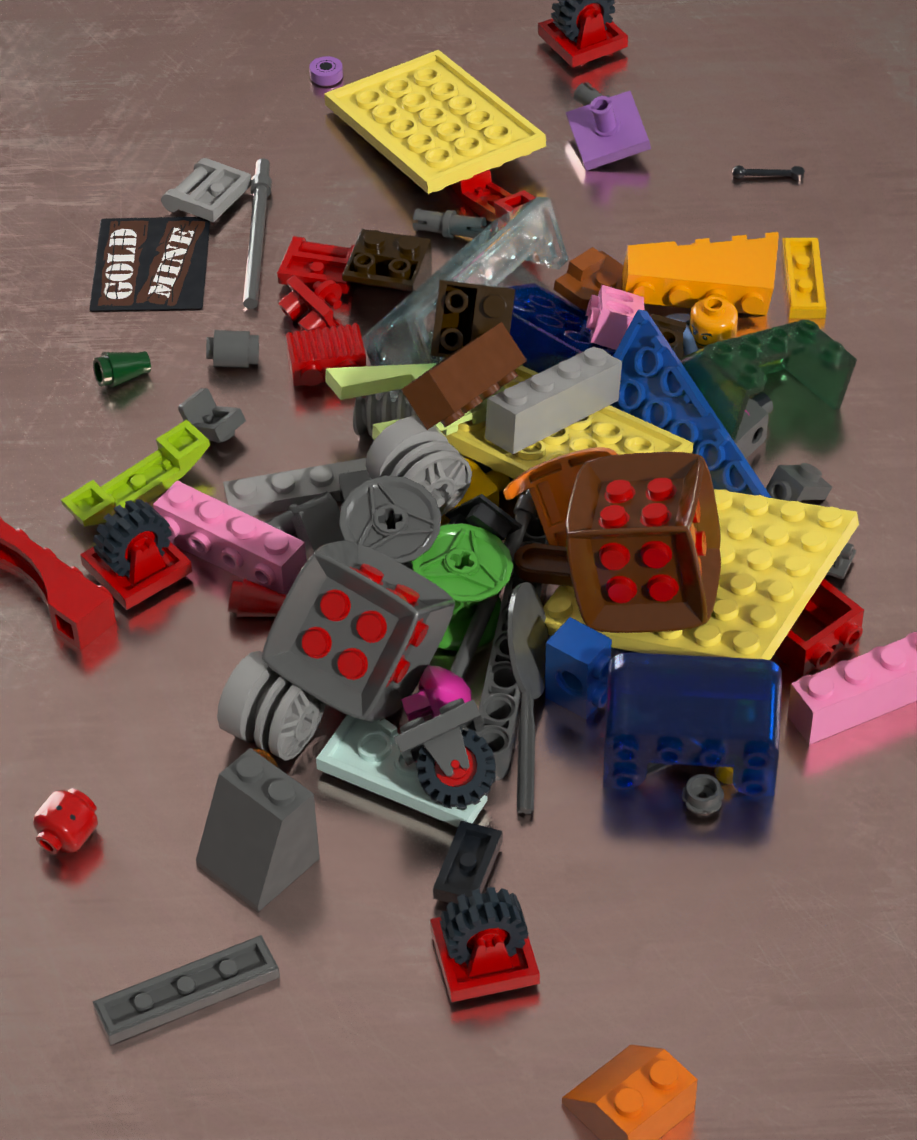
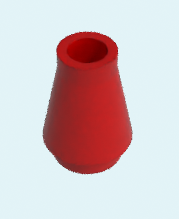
(254, 600)

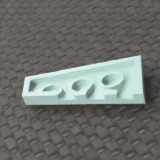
(371, 759)

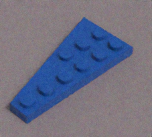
(664, 394)

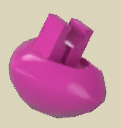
(436, 689)

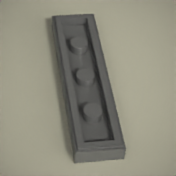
(185, 989)

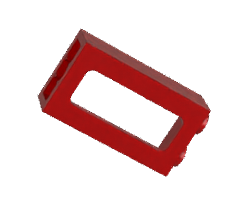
(841, 627)

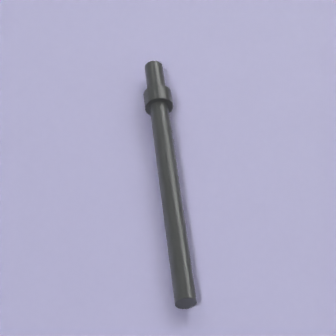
(260, 189)
(524, 513)

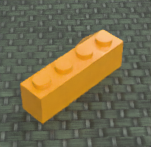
(688, 273)

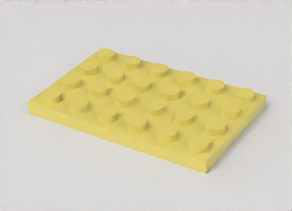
(434, 121)
(604, 428)

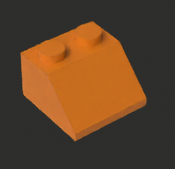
(634, 1095)

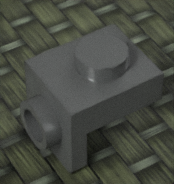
(212, 421)
(798, 483)

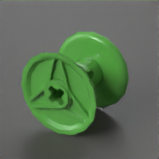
(470, 568)

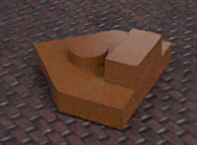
(586, 276)

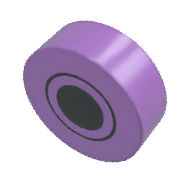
(326, 70)

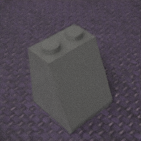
(258, 830)

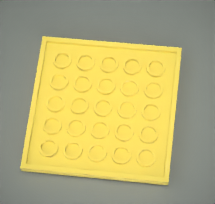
(769, 571)

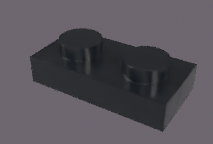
(467, 862)

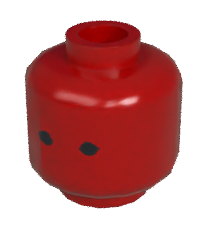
(65, 821)

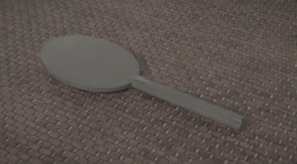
(528, 657)

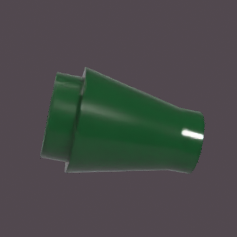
(119, 367)

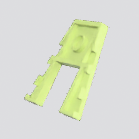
(368, 380)

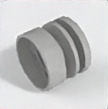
(423, 457)
(268, 709)

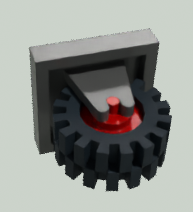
(450, 757)

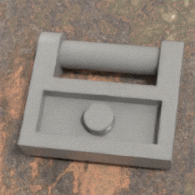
(216, 193)

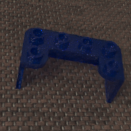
(693, 715)

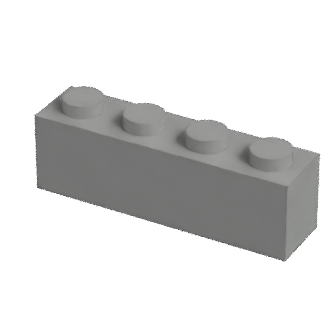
(553, 400)

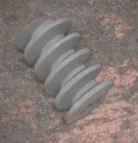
(372, 411)

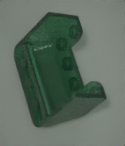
(737, 367)

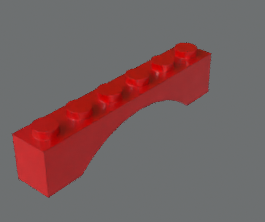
(76, 605)

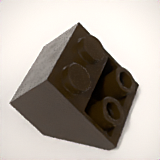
(389, 261)
(467, 312)

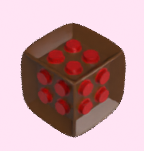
(644, 542)

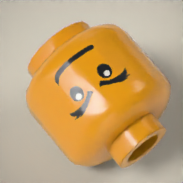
(713, 321)

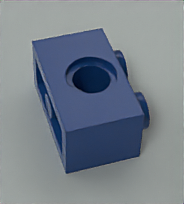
(577, 668)

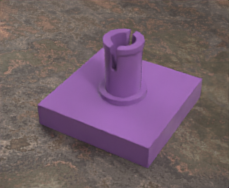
(608, 130)

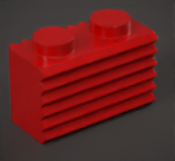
(317, 350)

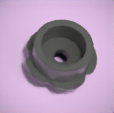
(703, 786)

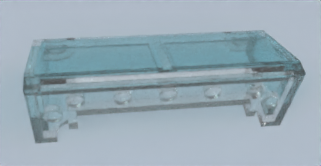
(516, 237)

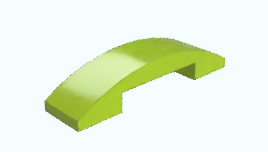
(145, 480)

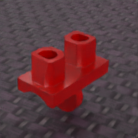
(316, 303)

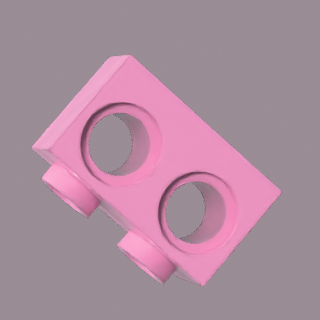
(611, 315)

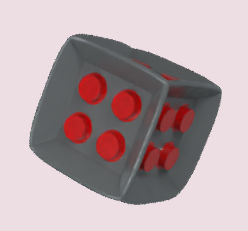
(357, 630)

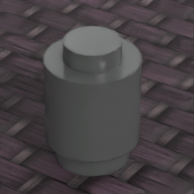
(233, 349)

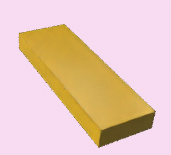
(803, 278)

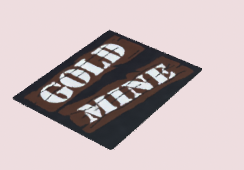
(150, 264)

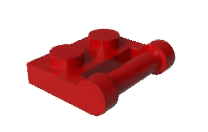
(314, 263)

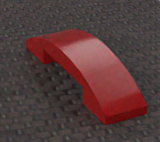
(488, 198)

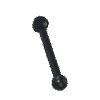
(795, 173)

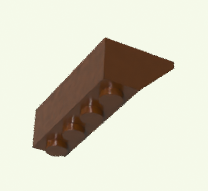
(465, 378)

